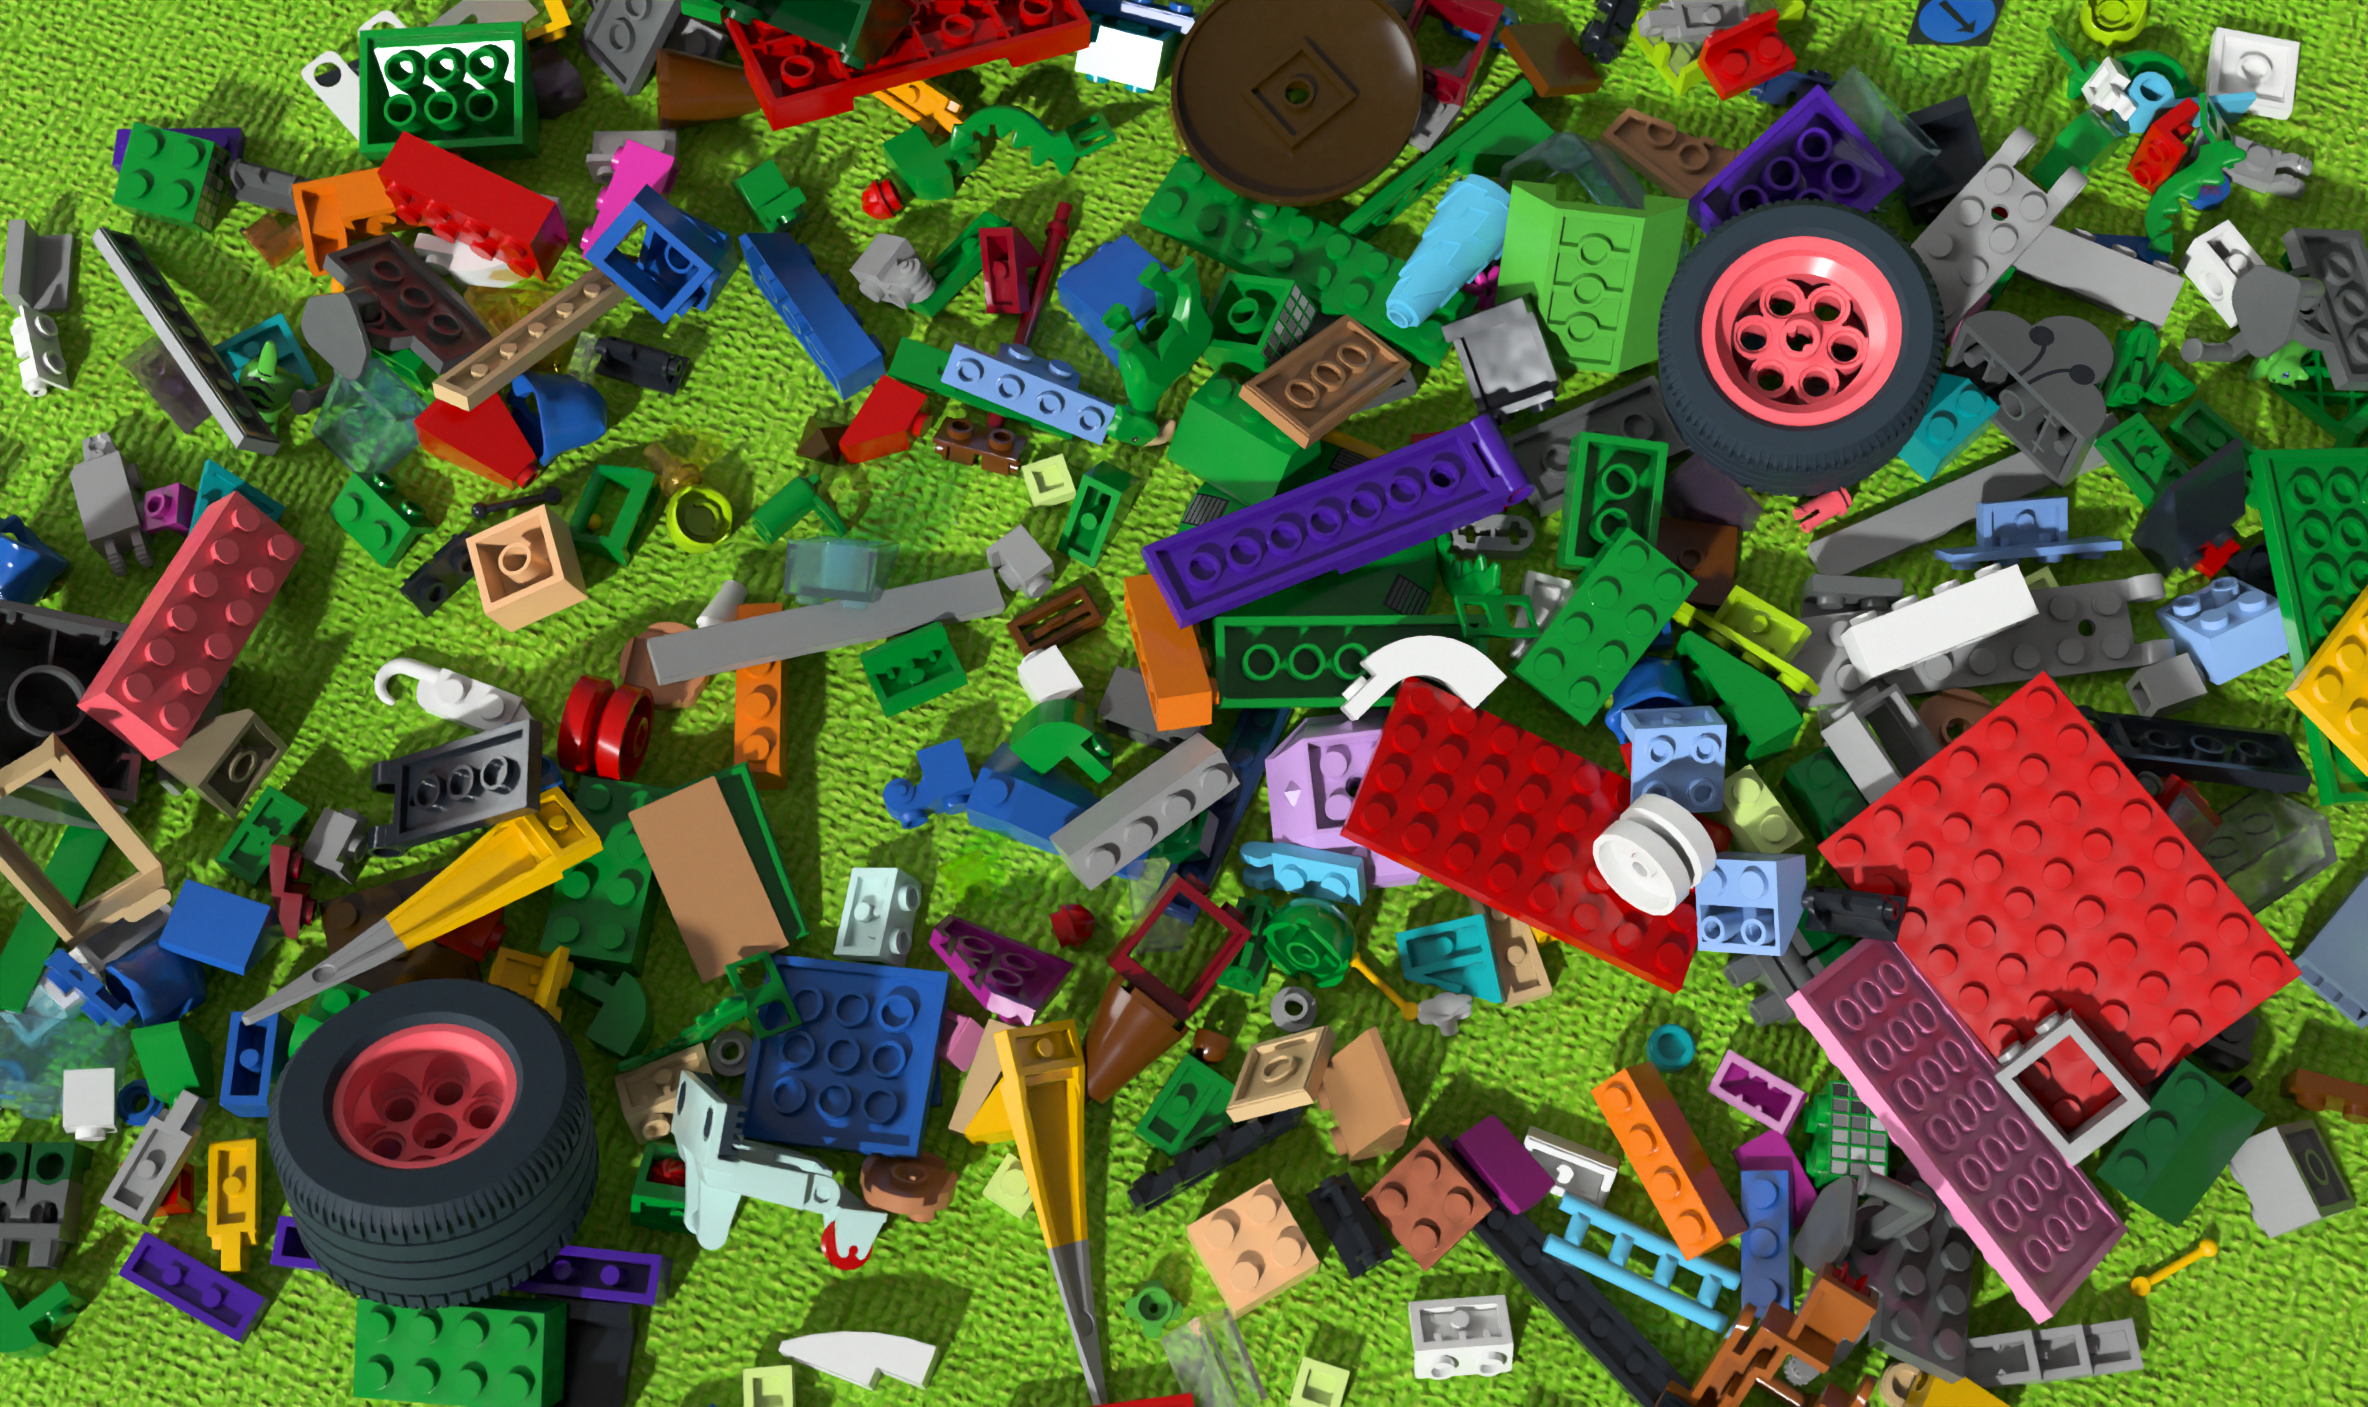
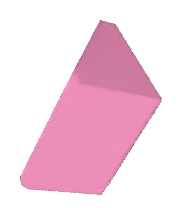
(959, 1040)

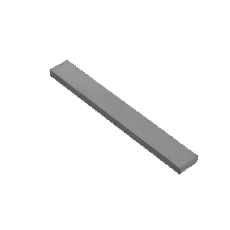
(1936, 512)
(822, 627)

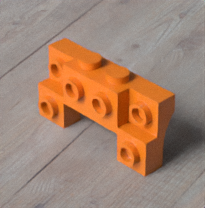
(343, 210)

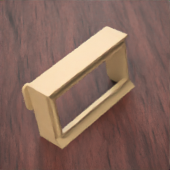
(129, 899)

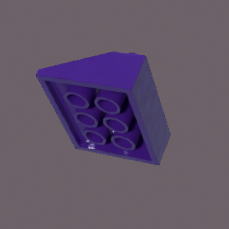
(1803, 155)

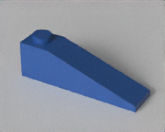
(1025, 806)

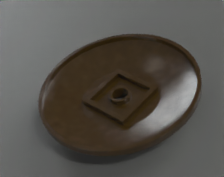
(1248, 58)

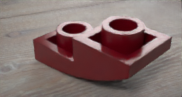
(290, 897)

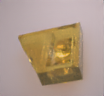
(504, 307)

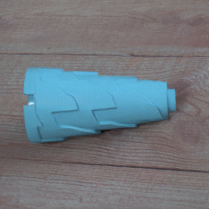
(1453, 249)

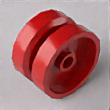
(605, 728)

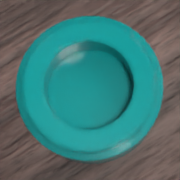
(1670, 1048)

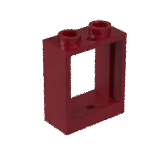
(1472, 15)
(1180, 1004)

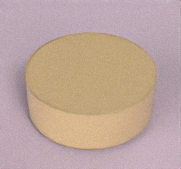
(1896, 1383)

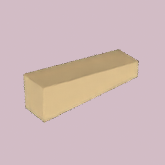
(981, 1079)

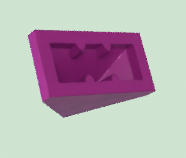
(1758, 1092)

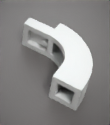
(464, 264)
(1442, 659)

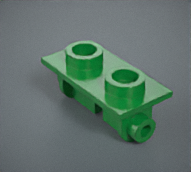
(2132, 365)
(1250, 963)

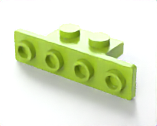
(1759, 632)

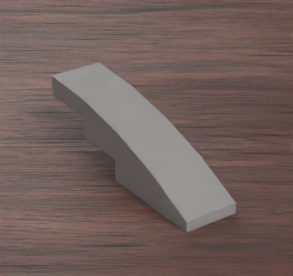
(2052, 1354)

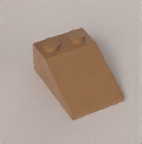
(1364, 1100)

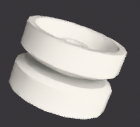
(1654, 854)

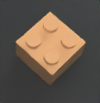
(526, 568)
(1252, 1249)

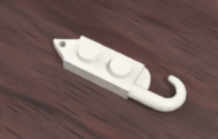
(454, 695)

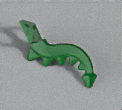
(2133, 63)
(1059, 145)
(2188, 182)
(1481, 587)
(728, 1011)

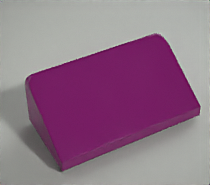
(1772, 1153)
(1504, 1165)

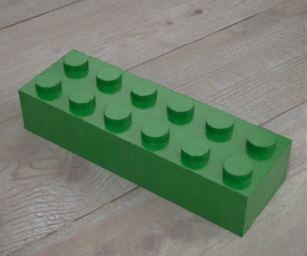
(1315, 658)

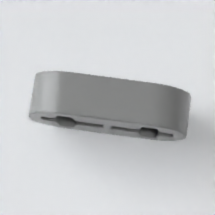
(1493, 538)

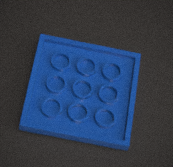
(856, 1066)

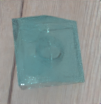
(369, 419)

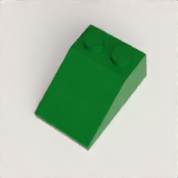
(1753, 706)

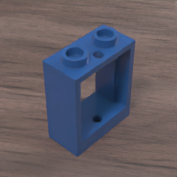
(678, 233)

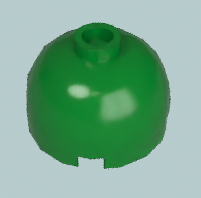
(1312, 939)

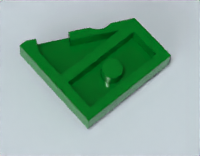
(1187, 1109)

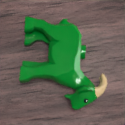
(1158, 352)

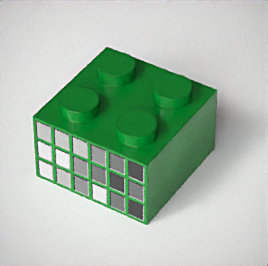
(171, 177)
(1256, 323)
(1842, 1137)

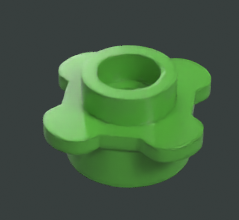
(1153, 1322)

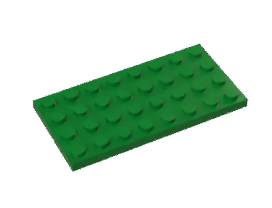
(2318, 555)

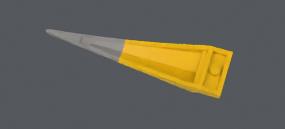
(493, 872)
(1046, 1114)

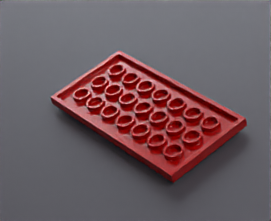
(1513, 829)

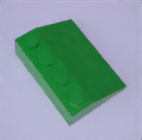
(450, 87)

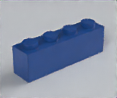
(813, 311)

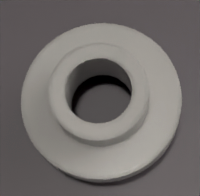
(1291, 1023)
(735, 1067)

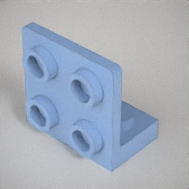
(1678, 755)

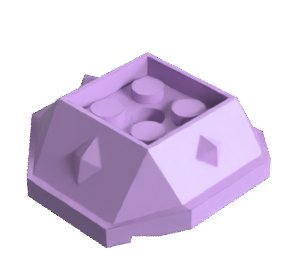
(1311, 786)

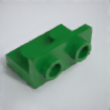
(2141, 458)

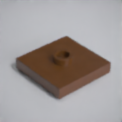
(1704, 554)

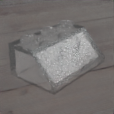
(2269, 847)

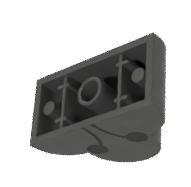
(2043, 382)

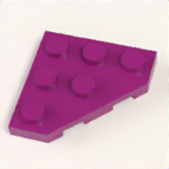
(999, 970)

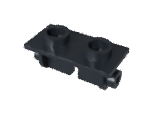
(1600, 31)
(640, 364)
(437, 582)
(1854, 913)
(1349, 1225)

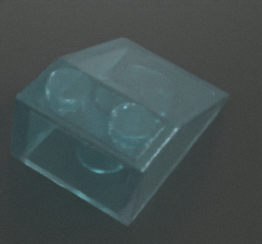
(1887, 128)
(838, 570)

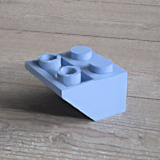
(2225, 628)
(1750, 903)

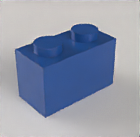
(254, 1063)

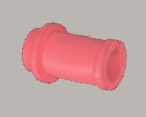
(1823, 508)

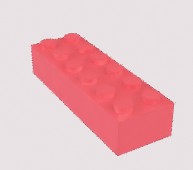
(192, 627)

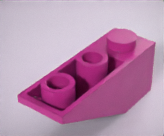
(633, 168)

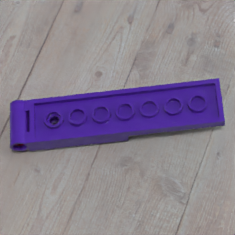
(1339, 521)

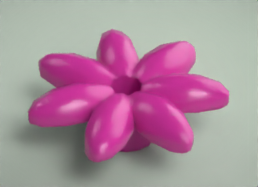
(1482, 283)

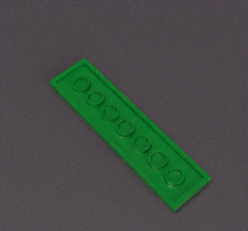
(1284, 243)

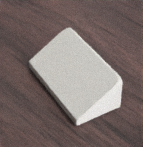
(1573, 1165)

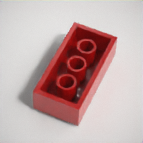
(474, 207)

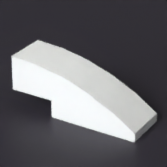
(865, 1356)

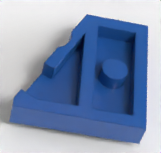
(99, 1004)

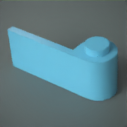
(2156, 98)

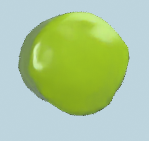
(2113, 21)
(699, 518)

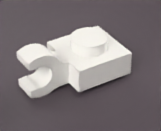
(2108, 88)

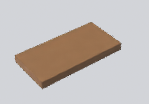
(1325, 380)
(708, 877)

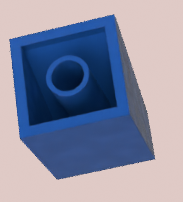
(1107, 279)

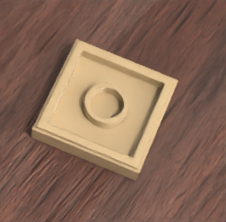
(1281, 1073)

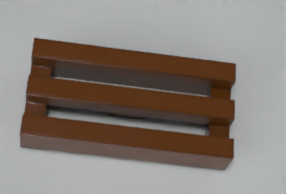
(1049, 608)

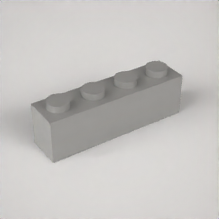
(2101, 275)
(1144, 810)

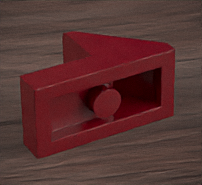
(1005, 262)

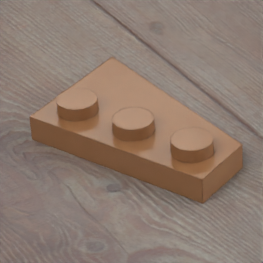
(1666, 156)

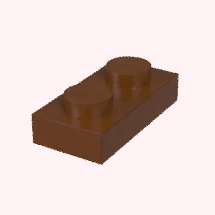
(2321, 1092)

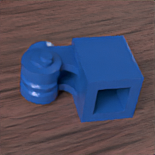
(943, 787)

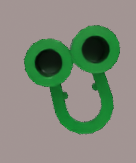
(792, 505)

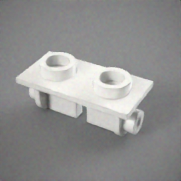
(37, 337)

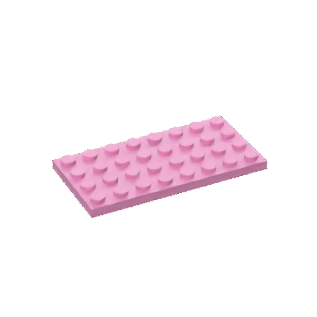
(1958, 1124)

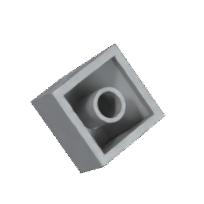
(2290, 1178)

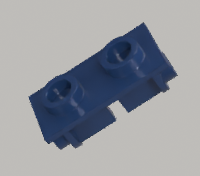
(1777, 89)

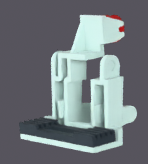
(727, 1166)

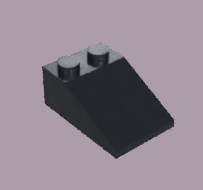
(2195, 513)

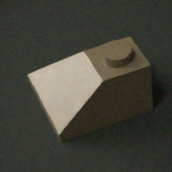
(226, 759)

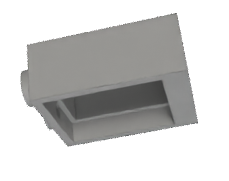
(1897, 728)
(2103, 1124)

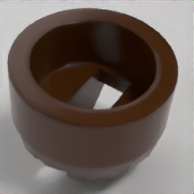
(1210, 1046)

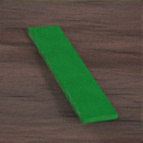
(924, 368)
(33, 937)

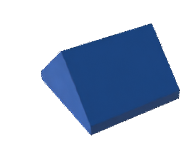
(672, 269)
(220, 928)

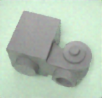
(893, 272)

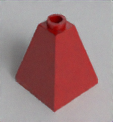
(479, 441)

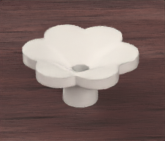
(1445, 1011)

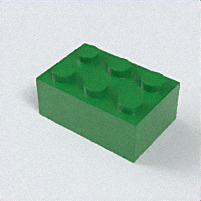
(1609, 487)

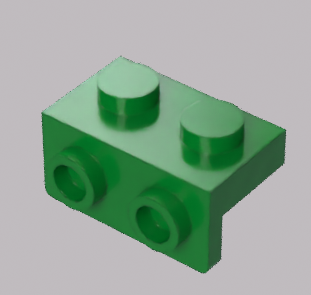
(379, 516)
(913, 669)

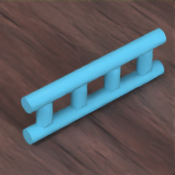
(1614, 1269)

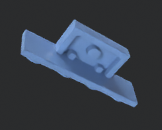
(1030, 387)
(2024, 529)

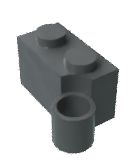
(1129, 713)

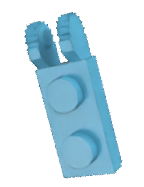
(1304, 871)

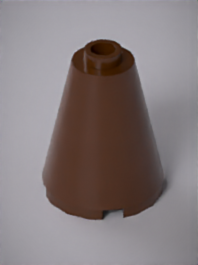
(699, 90)
(1125, 1039)

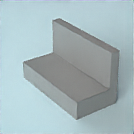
(38, 269)

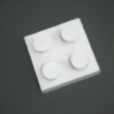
(2254, 63)

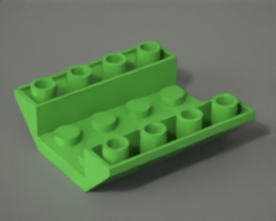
(1592, 273)

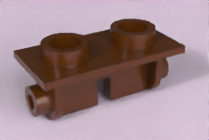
(961, 441)

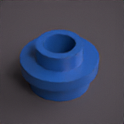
(128, 1100)

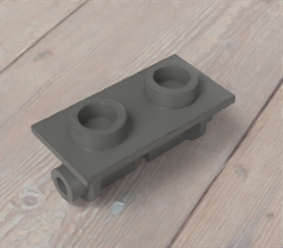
(262, 185)

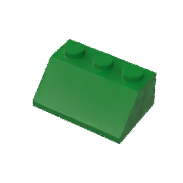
(1237, 446)

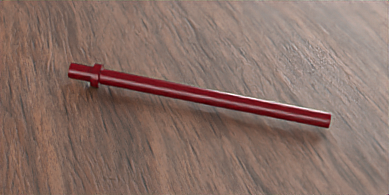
(1057, 233)

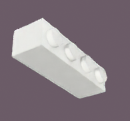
(1939, 623)

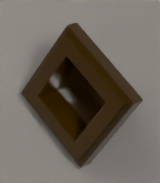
(821, 440)

